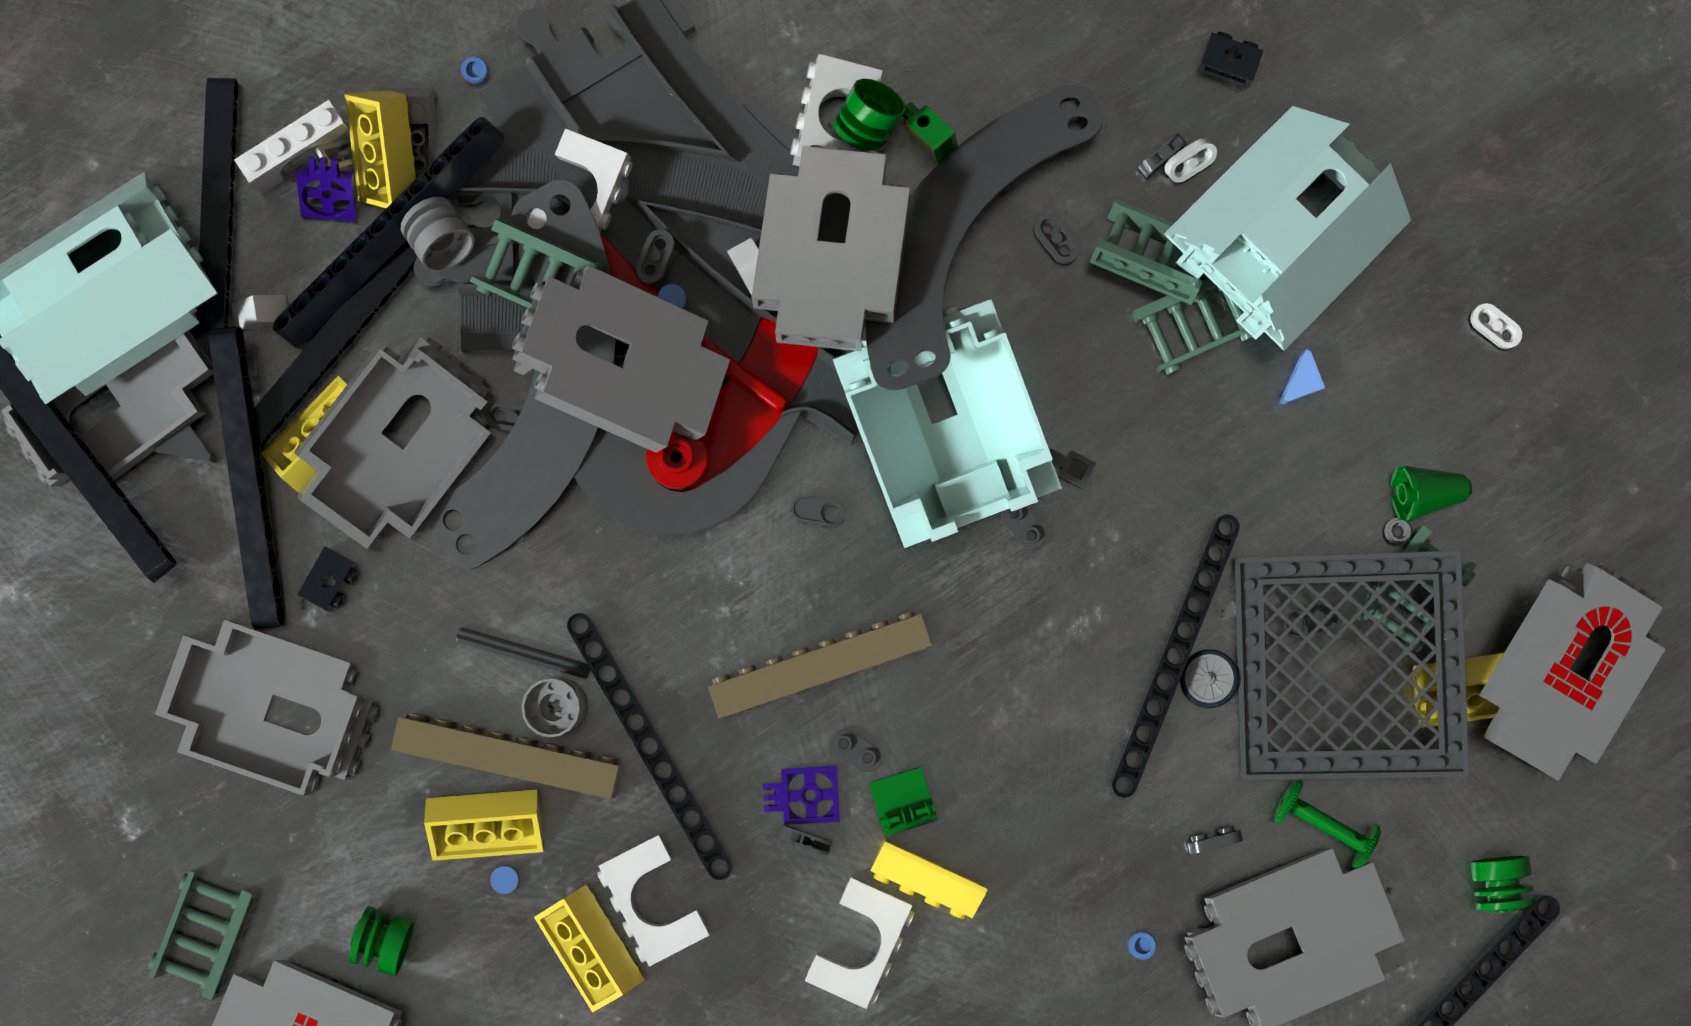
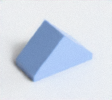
(1304, 379)

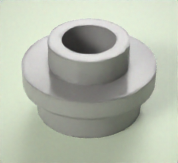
(1406, 531)

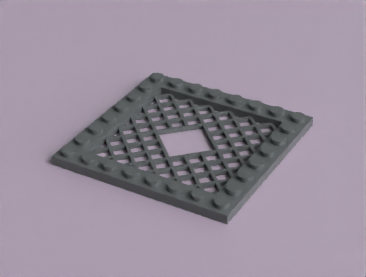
(1446, 573)

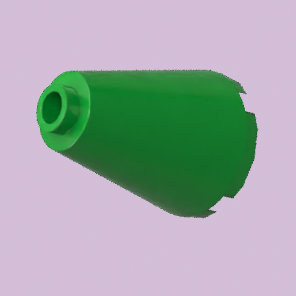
(1427, 491)

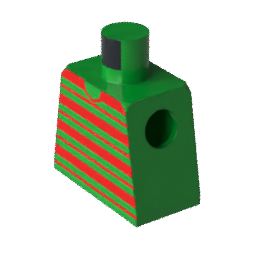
(930, 132)

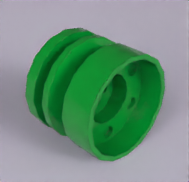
(869, 115)
(1502, 883)
(382, 941)

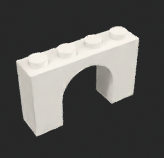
(829, 79)
(264, 161)
(606, 165)
(653, 940)
(860, 982)

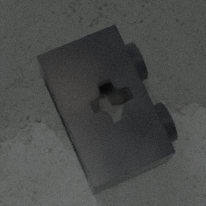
(1216, 58)
(315, 586)

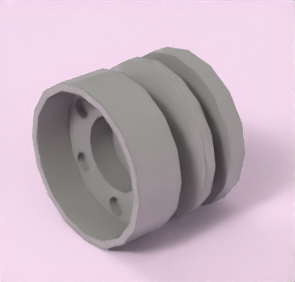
(437, 234)
(539, 712)

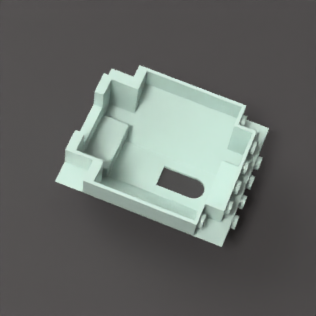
(1268, 247)
(114, 313)
(963, 465)

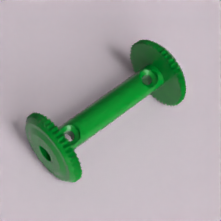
(1362, 844)

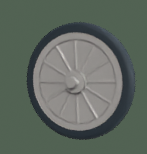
(1210, 678)

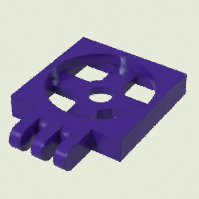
(326, 175)
(783, 796)

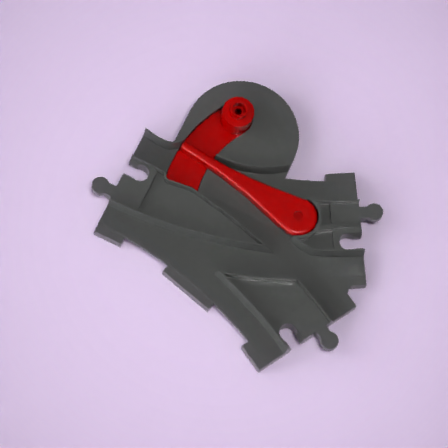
(703, 179)

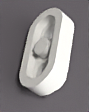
(1190, 160)
(1496, 325)

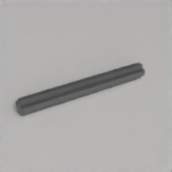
(523, 653)

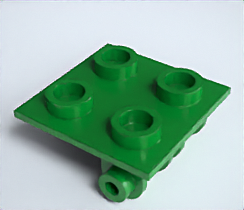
(903, 801)

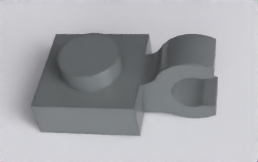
(1073, 467)

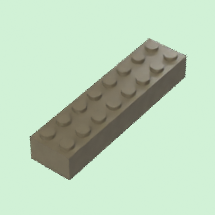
(819, 666)
(507, 757)

